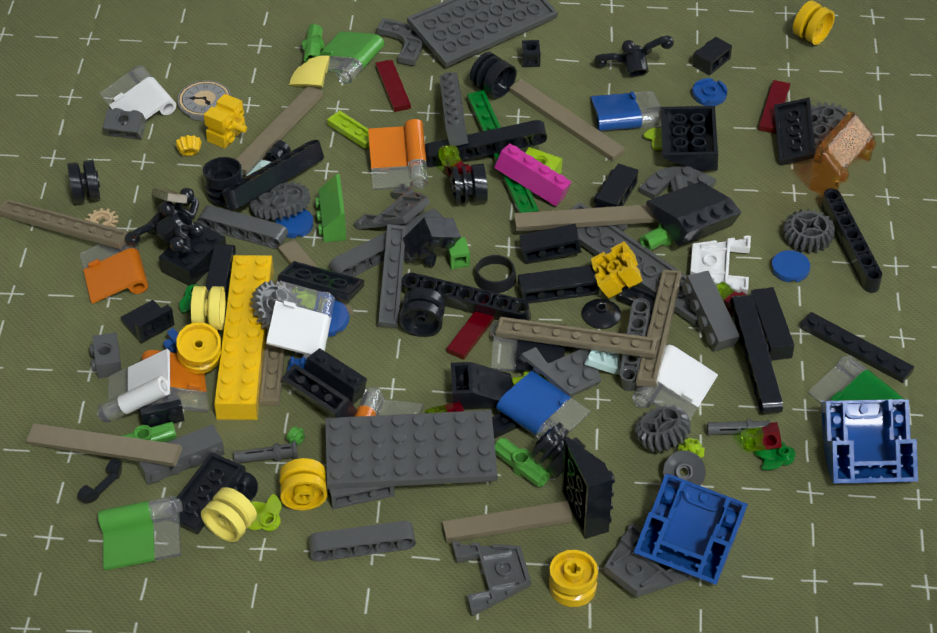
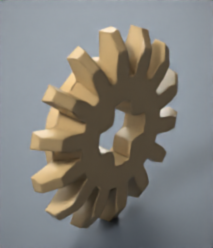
(102, 214)

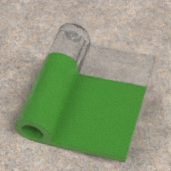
(140, 532)

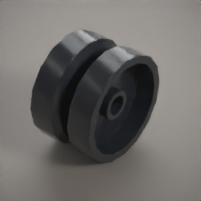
(84, 181)
(422, 312)

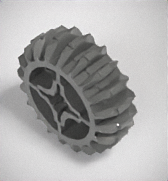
(808, 231)
(663, 428)

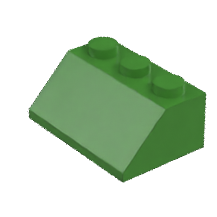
(331, 211)

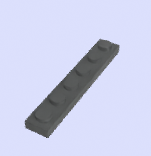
(392, 276)

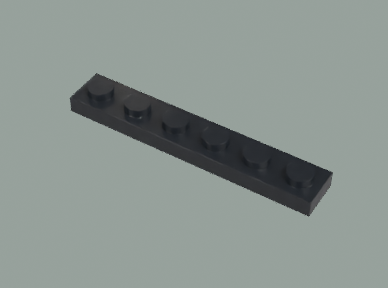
(857, 347)

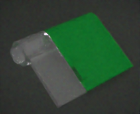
(851, 382)

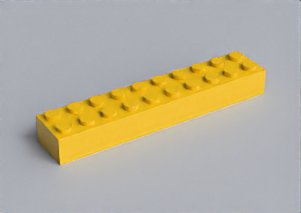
(242, 341)

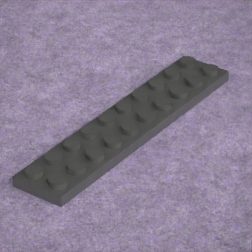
(603, 238)

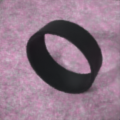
(495, 286)

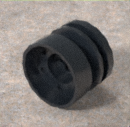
(493, 74)
(218, 175)
(469, 184)
(552, 445)

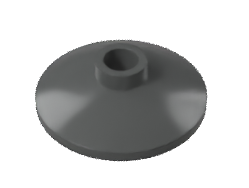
(689, 461)

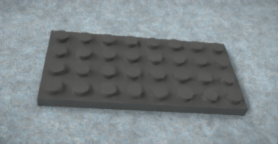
(467, 27)
(410, 449)

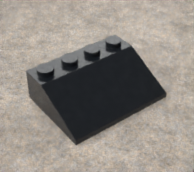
(690, 136)
(694, 212)
(587, 489)

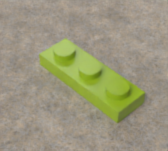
(349, 128)

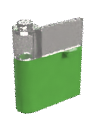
(351, 53)

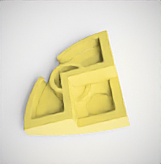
(311, 73)

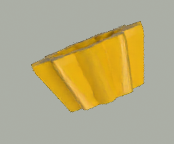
(188, 145)

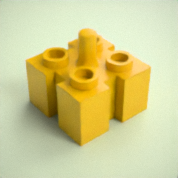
(225, 121)
(616, 269)

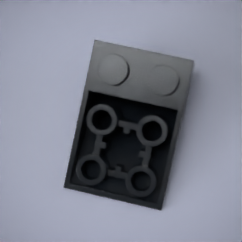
(478, 385)

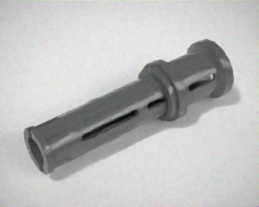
(274, 452)

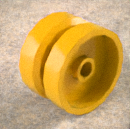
(813, 22)
(198, 348)
(303, 484)
(573, 578)

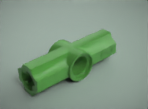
(313, 42)
(656, 238)
(158, 433)
(521, 462)

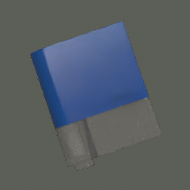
(627, 111)
(540, 406)

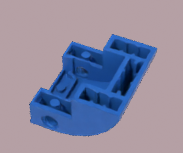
(869, 441)
(691, 528)

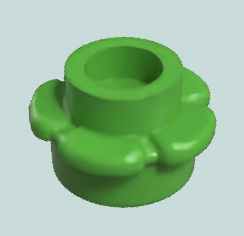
(296, 434)

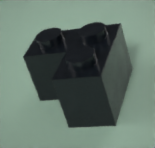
(431, 234)

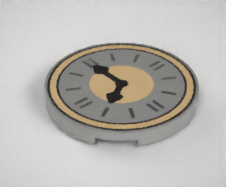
(200, 97)

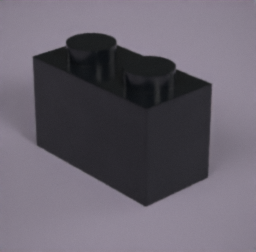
(712, 55)

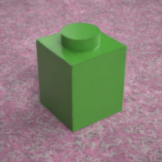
(459, 254)

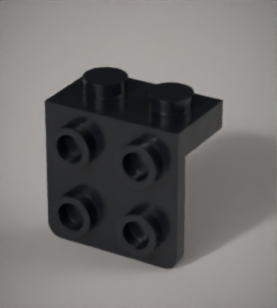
(162, 413)

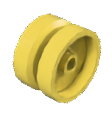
(208, 306)
(229, 514)

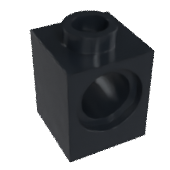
(531, 53)

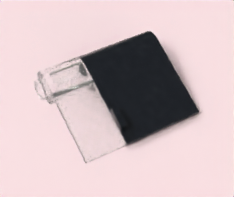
(507, 352)

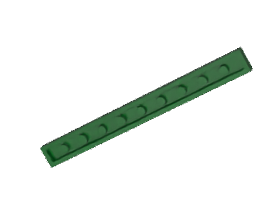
(487, 120)

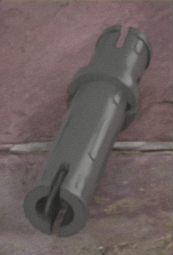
(717, 428)

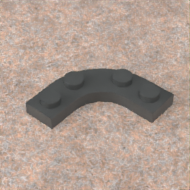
(403, 32)
(661, 180)

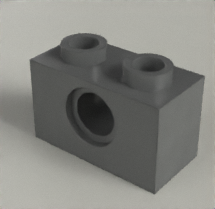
(132, 129)
(107, 355)

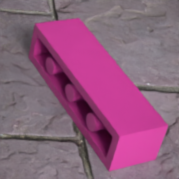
(533, 174)

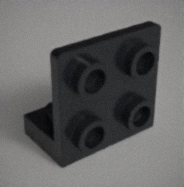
(148, 320)

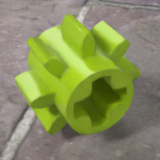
(692, 445)

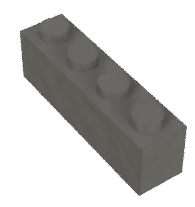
(710, 311)
(195, 450)

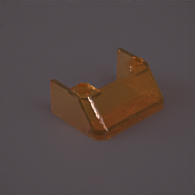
(838, 151)

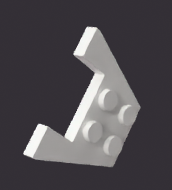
(715, 258)

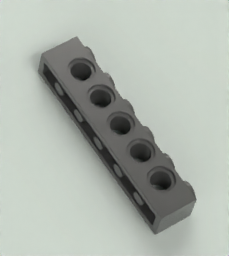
(453, 109)

